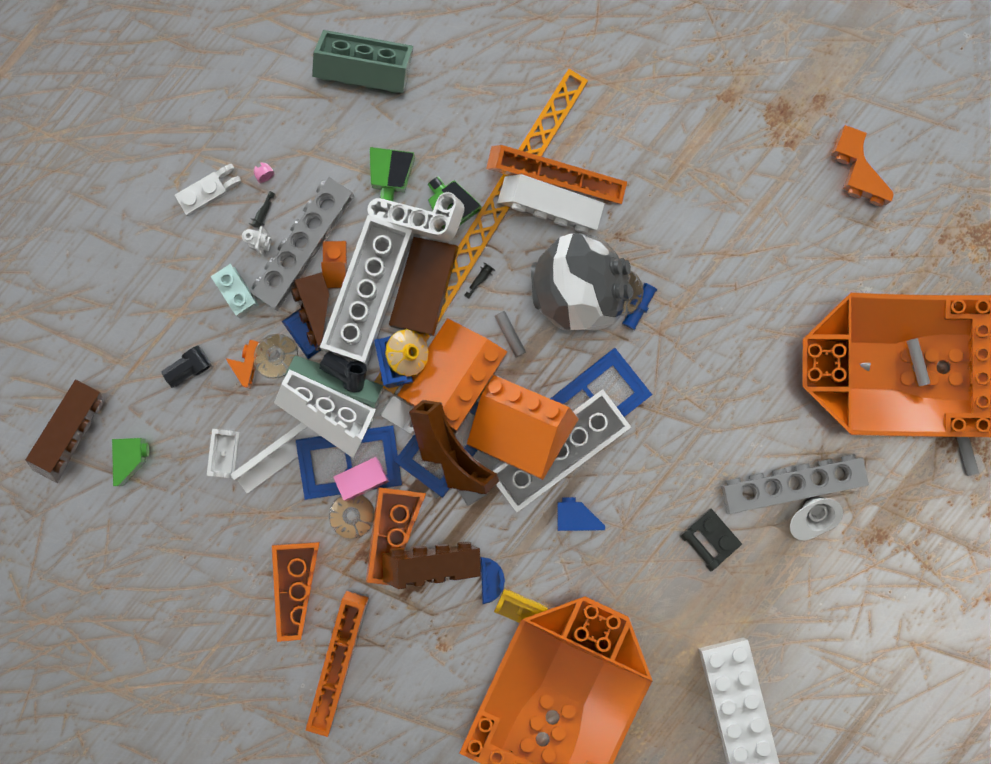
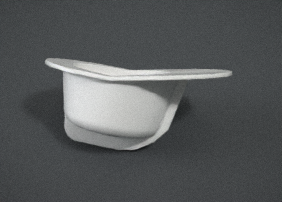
(815, 518)

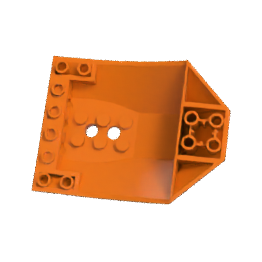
(888, 395)
(569, 661)

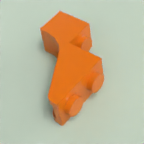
(862, 178)

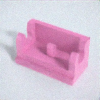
(361, 479)

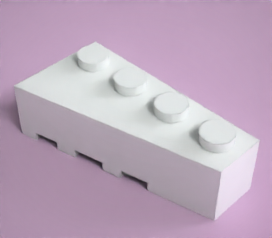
(550, 202)
(325, 411)

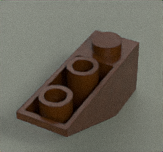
(313, 299)

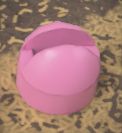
(263, 173)

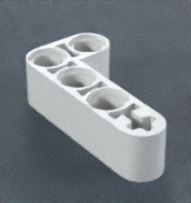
(413, 216)

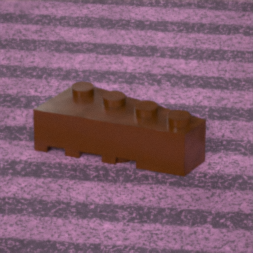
(64, 431)
(433, 564)

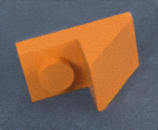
(334, 263)
(245, 370)

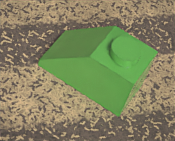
(128, 458)

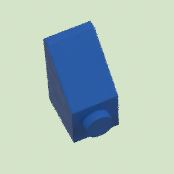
(576, 516)

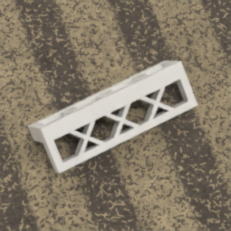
(271, 459)

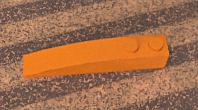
(569, 177)
(337, 663)

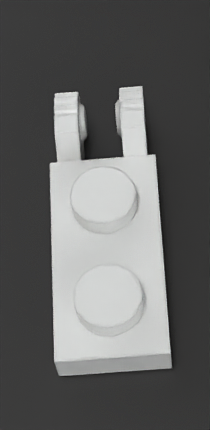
(206, 190)

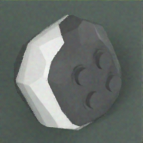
(580, 283)

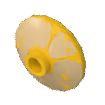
(398, 352)

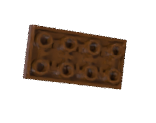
(423, 286)

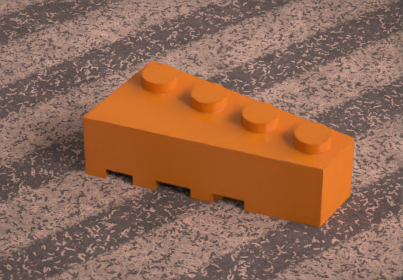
(392, 526)
(292, 585)

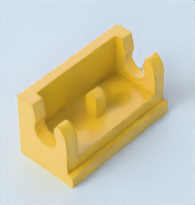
(517, 606)

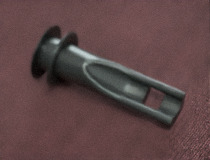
(260, 215)
(482, 276)

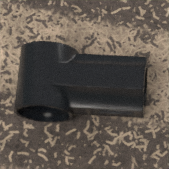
(191, 364)
(351, 373)

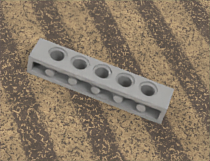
(302, 257)
(854, 477)

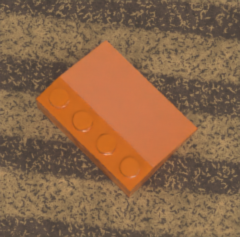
(455, 372)
(520, 426)

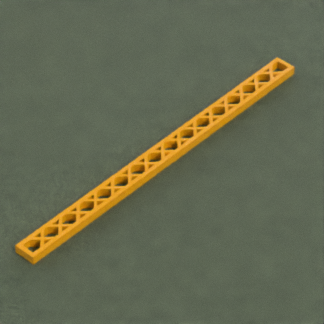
(484, 212)

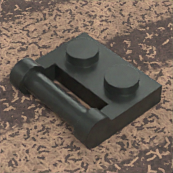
(716, 534)

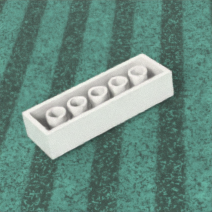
(367, 290)
(596, 427)
(738, 703)

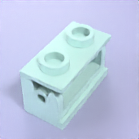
(235, 291)

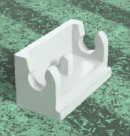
(223, 453)

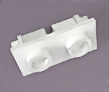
(257, 240)

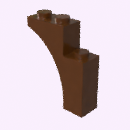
(441, 447)

